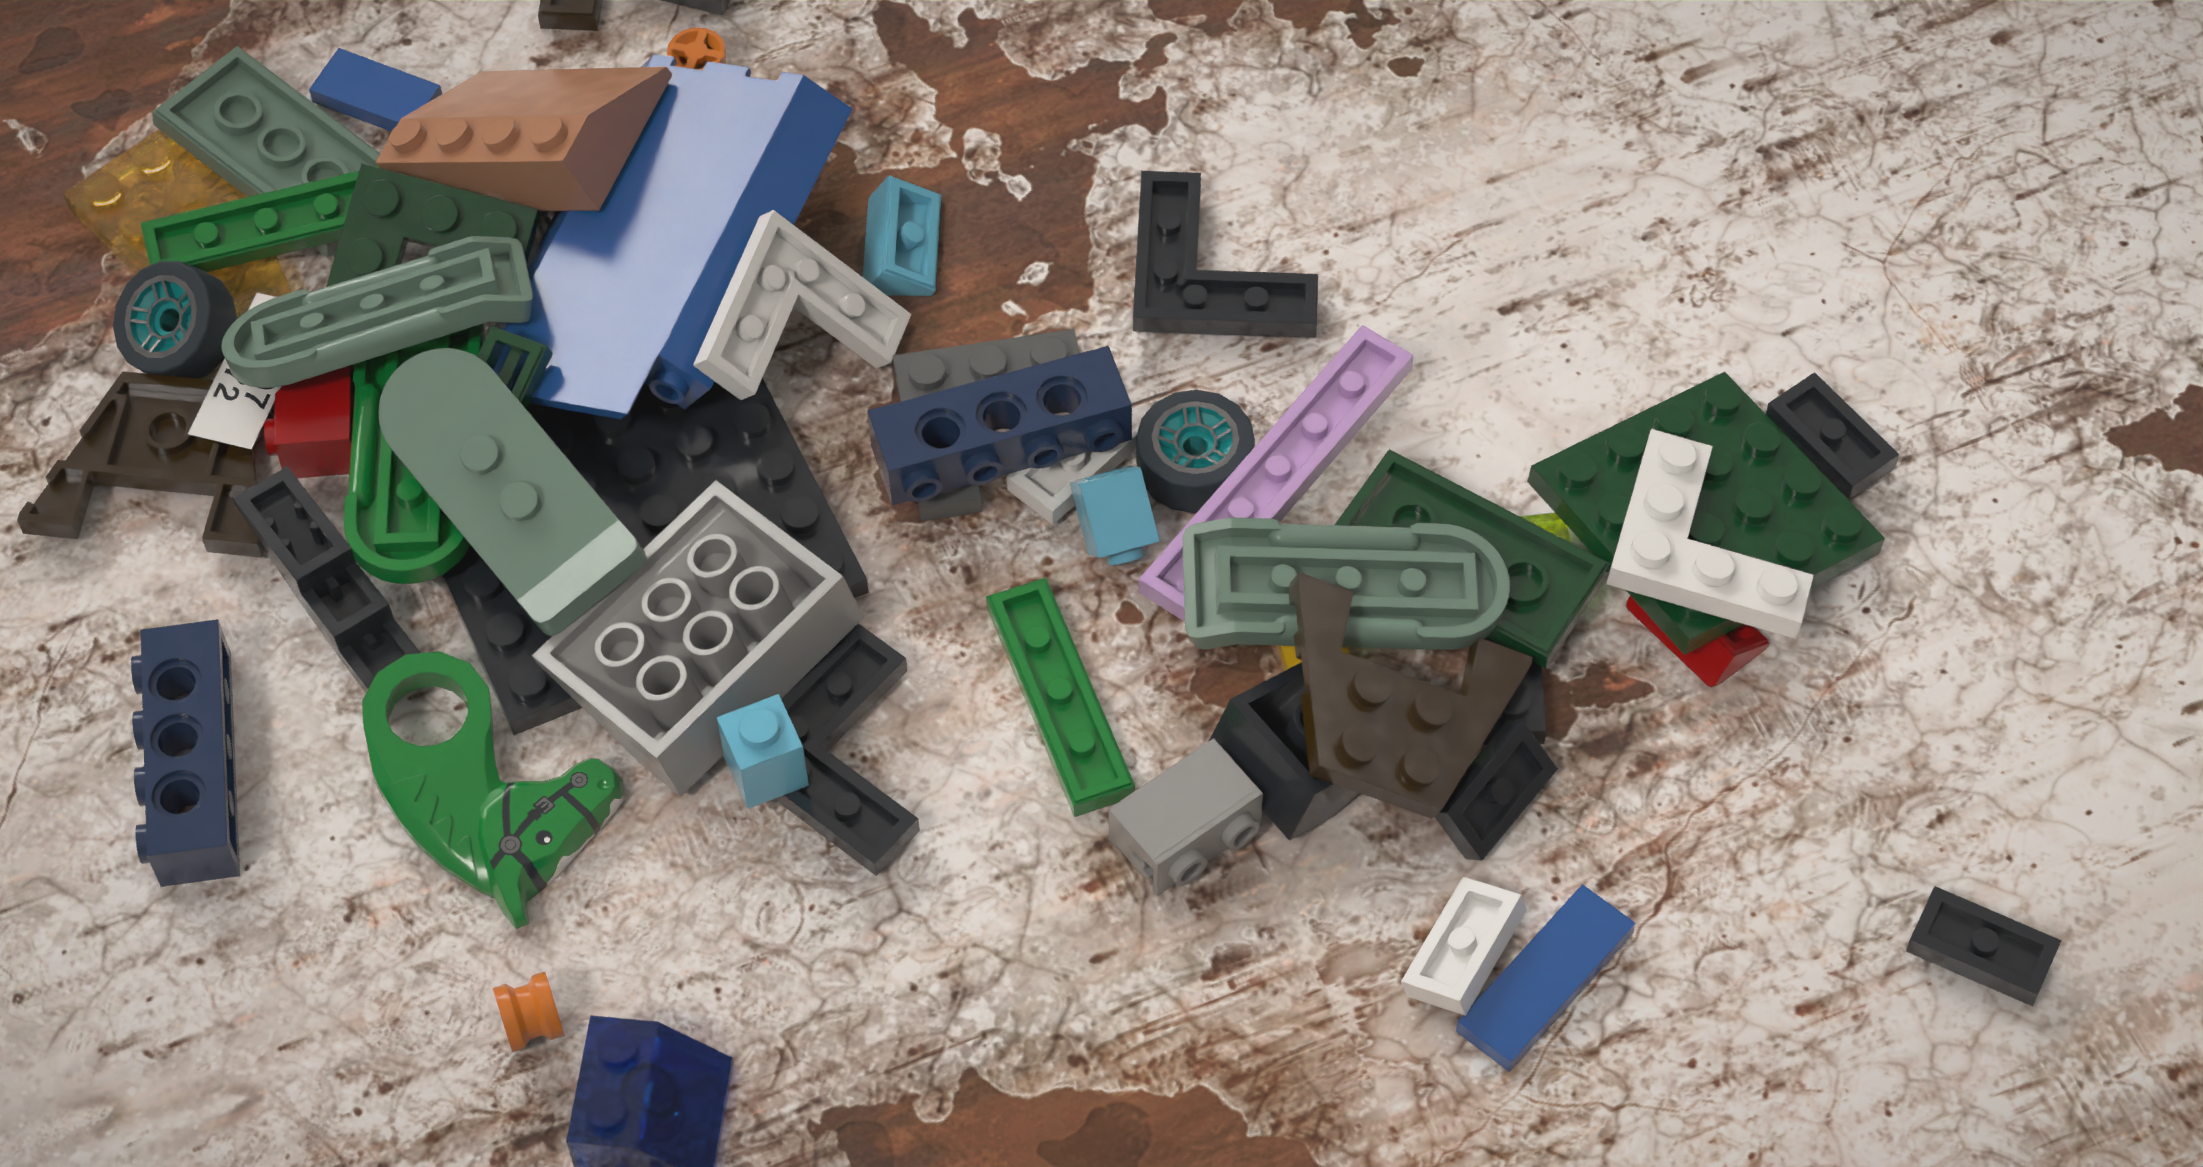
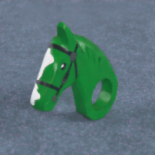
(457, 810)

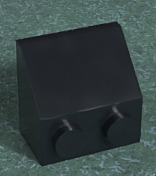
(1268, 743)

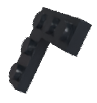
(1181, 299)
(822, 711)

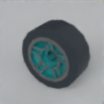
(173, 320)
(1191, 424)

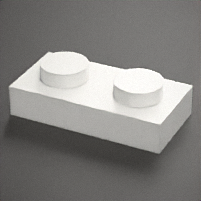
(1049, 488)
(1464, 946)

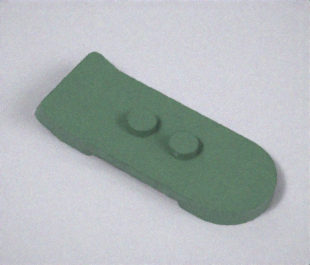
(380, 312)
(506, 486)
(1410, 585)

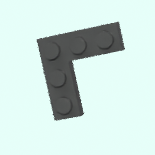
(954, 366)

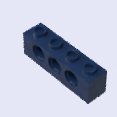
(1018, 401)
(206, 838)

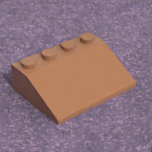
(530, 134)

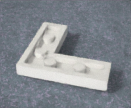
(787, 271)
(1665, 565)

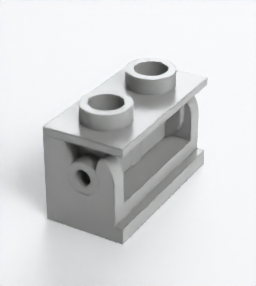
(1186, 817)

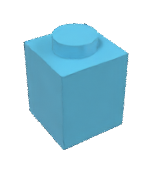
(1115, 514)
(763, 751)

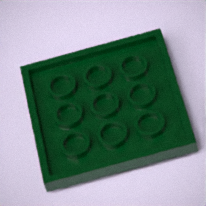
(1753, 501)

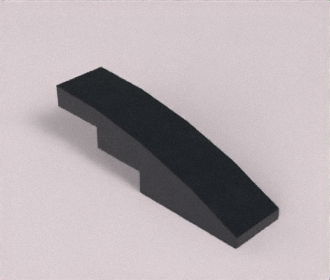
(324, 575)

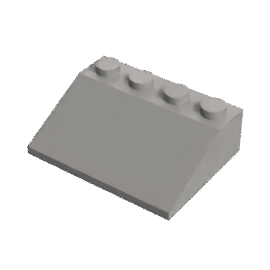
(698, 631)

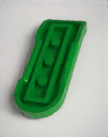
(387, 513)

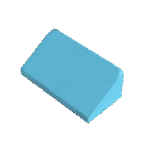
(902, 239)

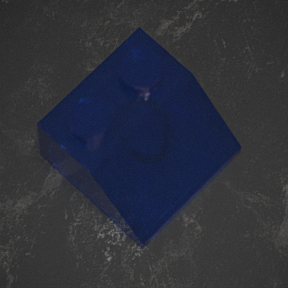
(647, 1097)

